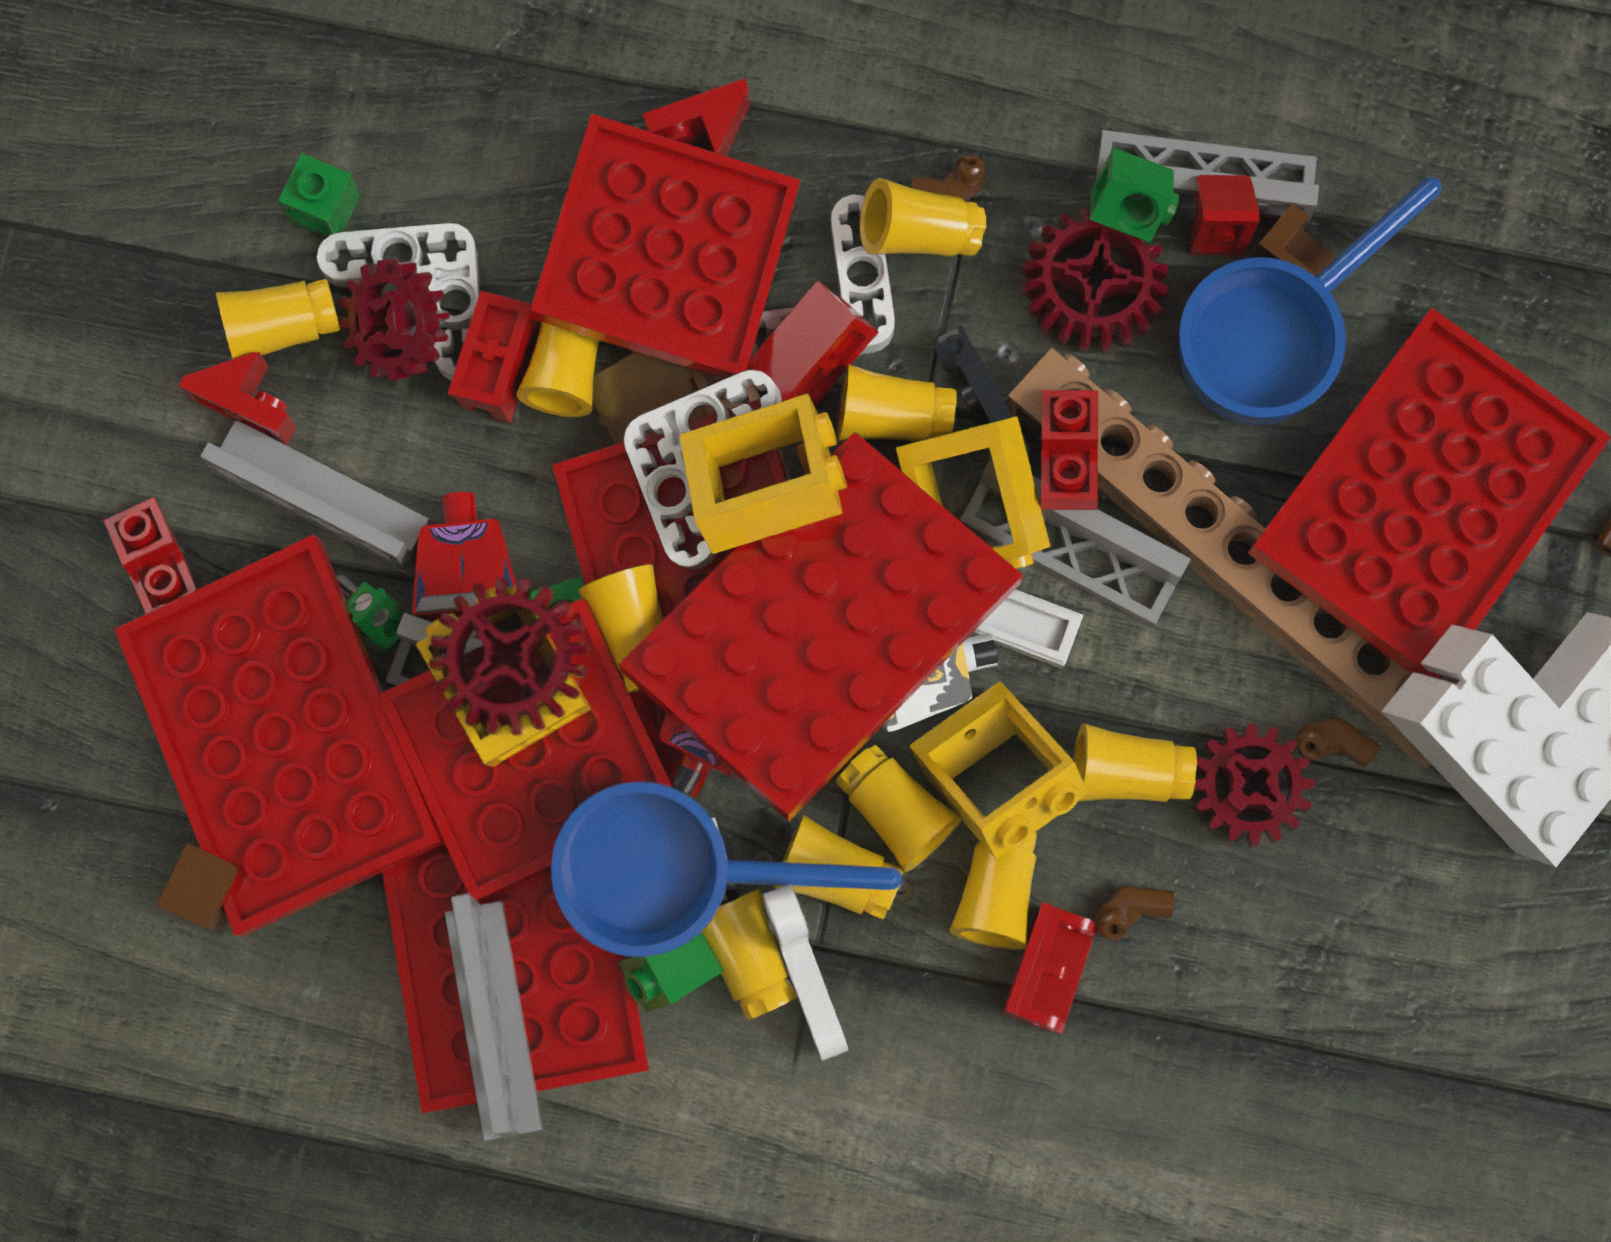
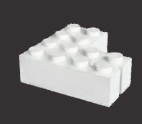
(1515, 745)

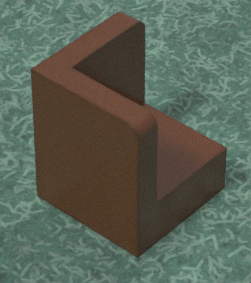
(1292, 244)
(199, 888)

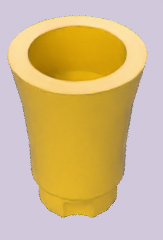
(919, 222)
(276, 316)
(560, 373)
(893, 407)
(624, 611)
(1133, 766)
(897, 807)
(817, 845)
(997, 898)
(749, 955)

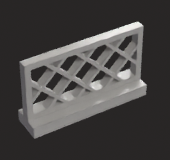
(493, 1018)

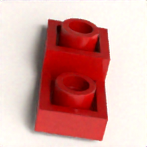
(1069, 450)
(150, 554)

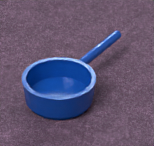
(1268, 334)
(649, 869)

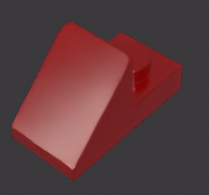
(710, 113)
(1224, 215)
(230, 391)

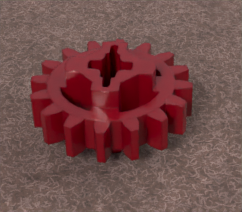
(393, 319)
(1268, 801)

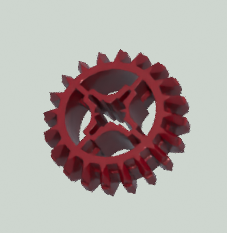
(1074, 275)
(489, 674)

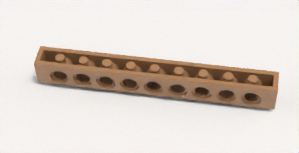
(1233, 521)

